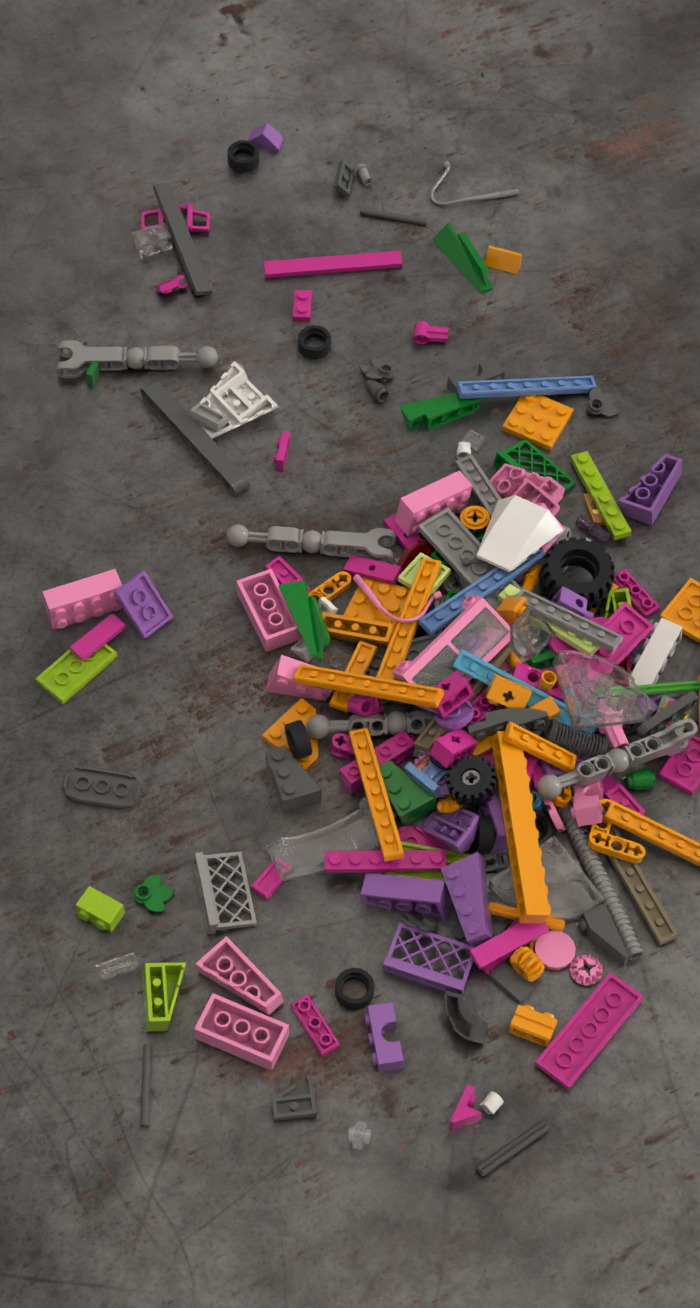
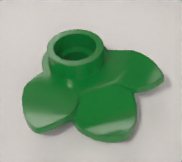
(155, 893)

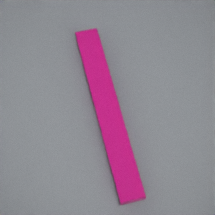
(332, 264)

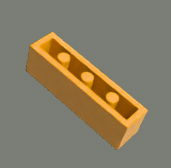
(358, 629)

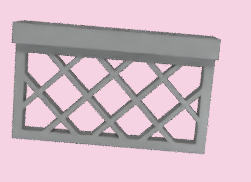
(207, 896)

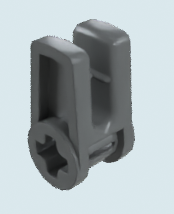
(495, 861)

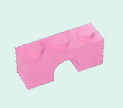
(587, 804)

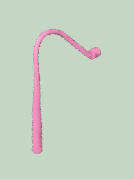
(365, 588)

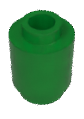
(640, 779)

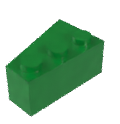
(406, 796)

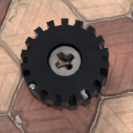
(471, 793)

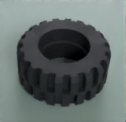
(582, 554)

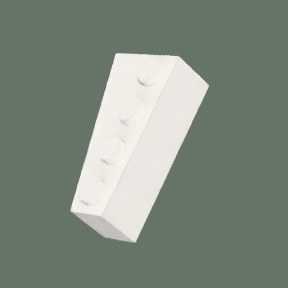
(656, 650)

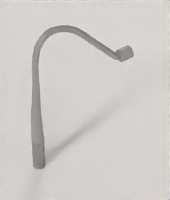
(513, 192)

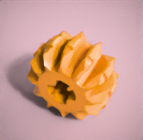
(527, 964)

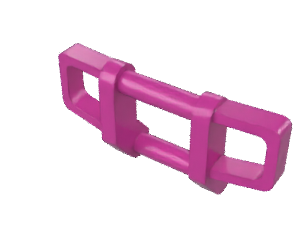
(183, 207)

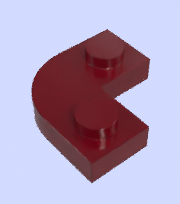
(410, 554)

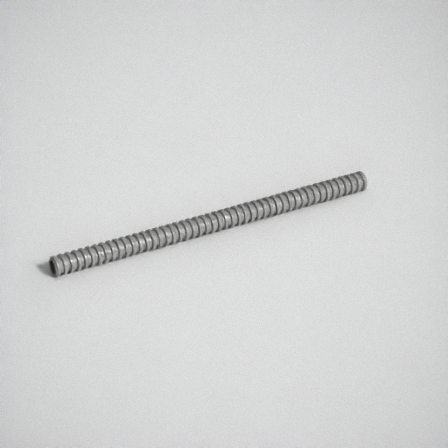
(600, 881)

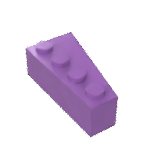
(469, 894)

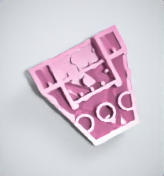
(530, 486)

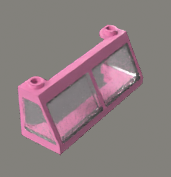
(475, 630)

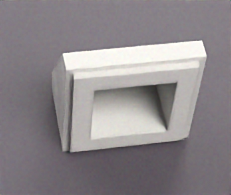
(301, 650)

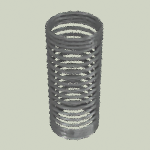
(552, 732)

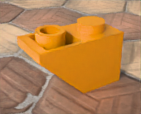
(511, 609)

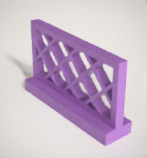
(420, 973)

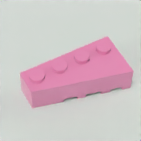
(237, 974)

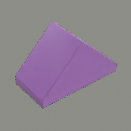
(266, 137)

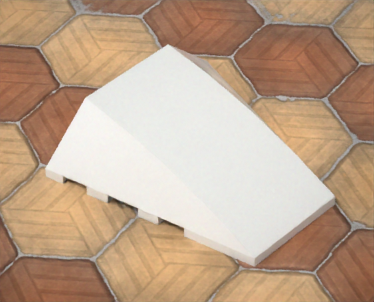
(235, 399)
(516, 532)

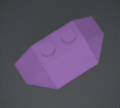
(453, 829)

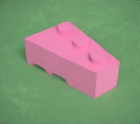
(281, 681)

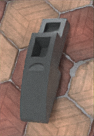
(498, 719)

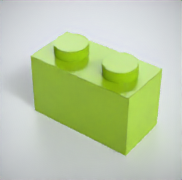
(99, 909)

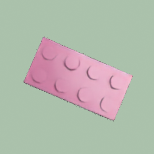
(420, 505)
(82, 599)
(267, 610)
(242, 1032)

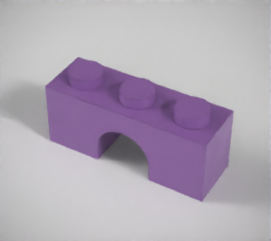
(386, 1054)

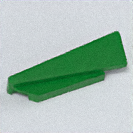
(464, 256)
(438, 410)
(307, 617)

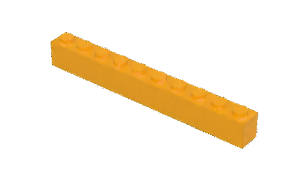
(521, 831)

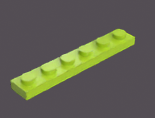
(600, 495)

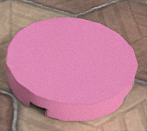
(554, 815)
(555, 950)

